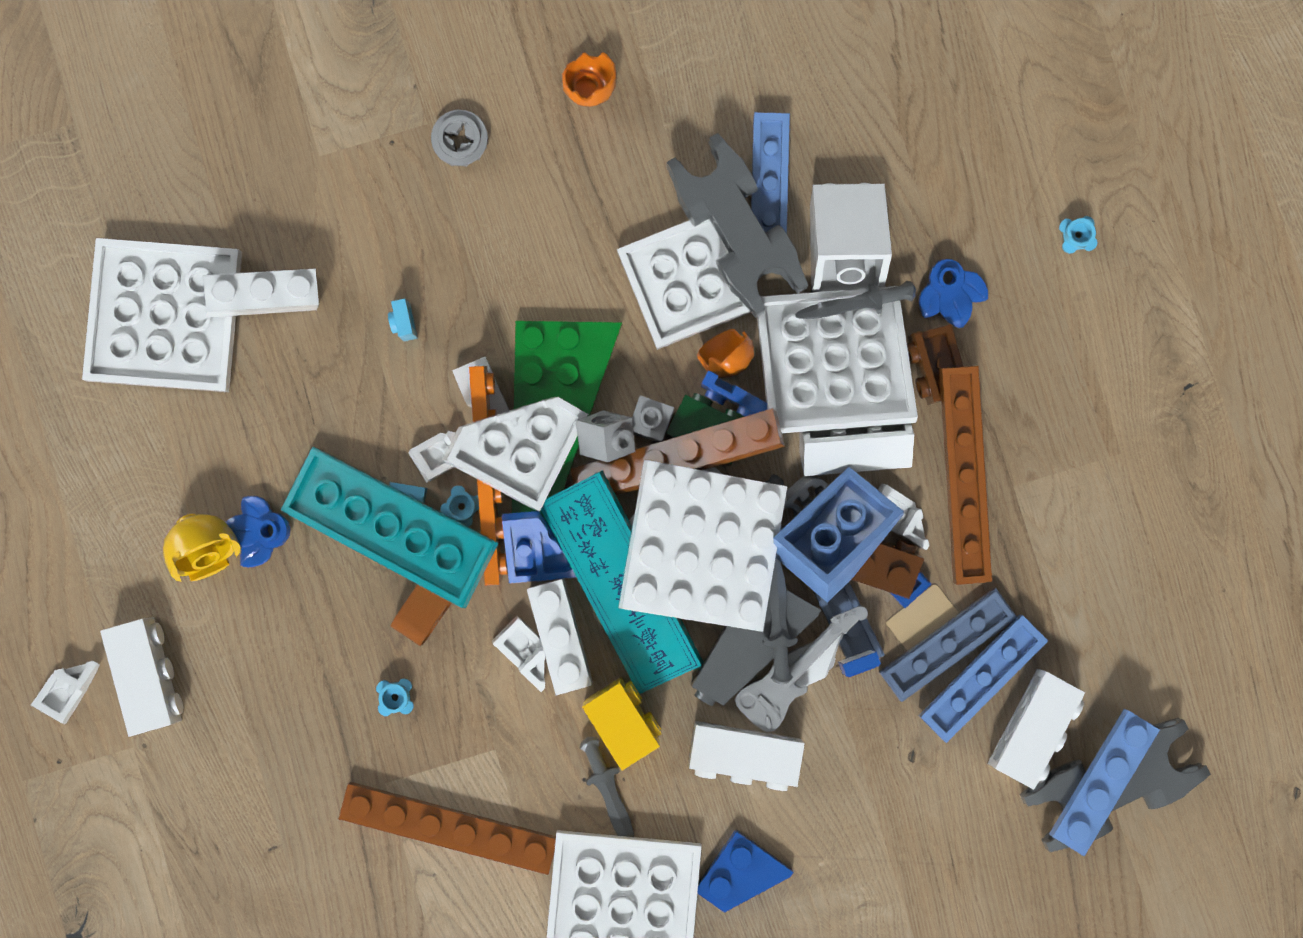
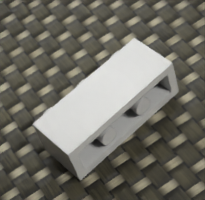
(260, 292)
(857, 448)
(560, 636)
(142, 675)
(1037, 729)
(745, 755)

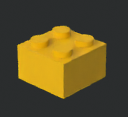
(622, 722)

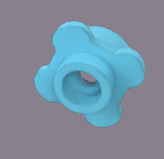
(1085, 227)
(458, 496)
(387, 704)

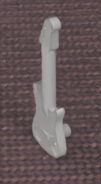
(766, 701)

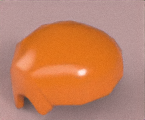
(589, 79)
(727, 353)

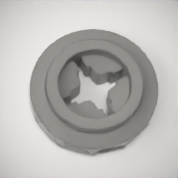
(451, 124)

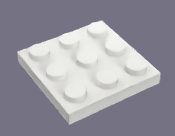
(680, 282)

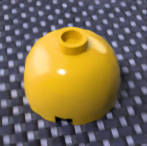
(199, 546)

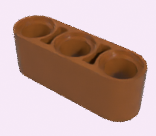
(420, 615)

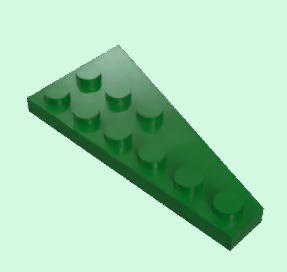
(564, 363)

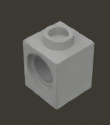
(651, 419)
(605, 436)

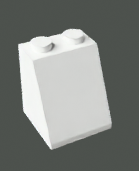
(849, 236)

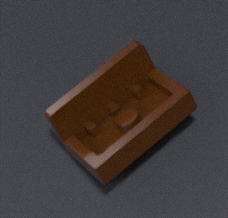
(929, 353)
(892, 568)

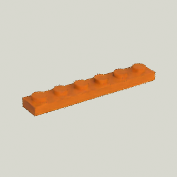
(483, 385)

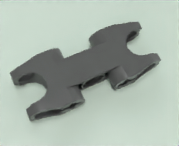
(723, 202)
(1152, 780)

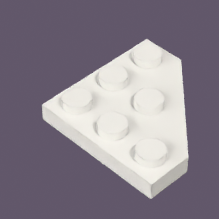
(518, 449)

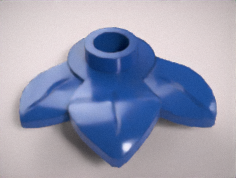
(952, 299)
(252, 531)

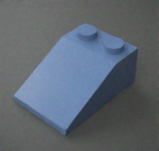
(836, 533)

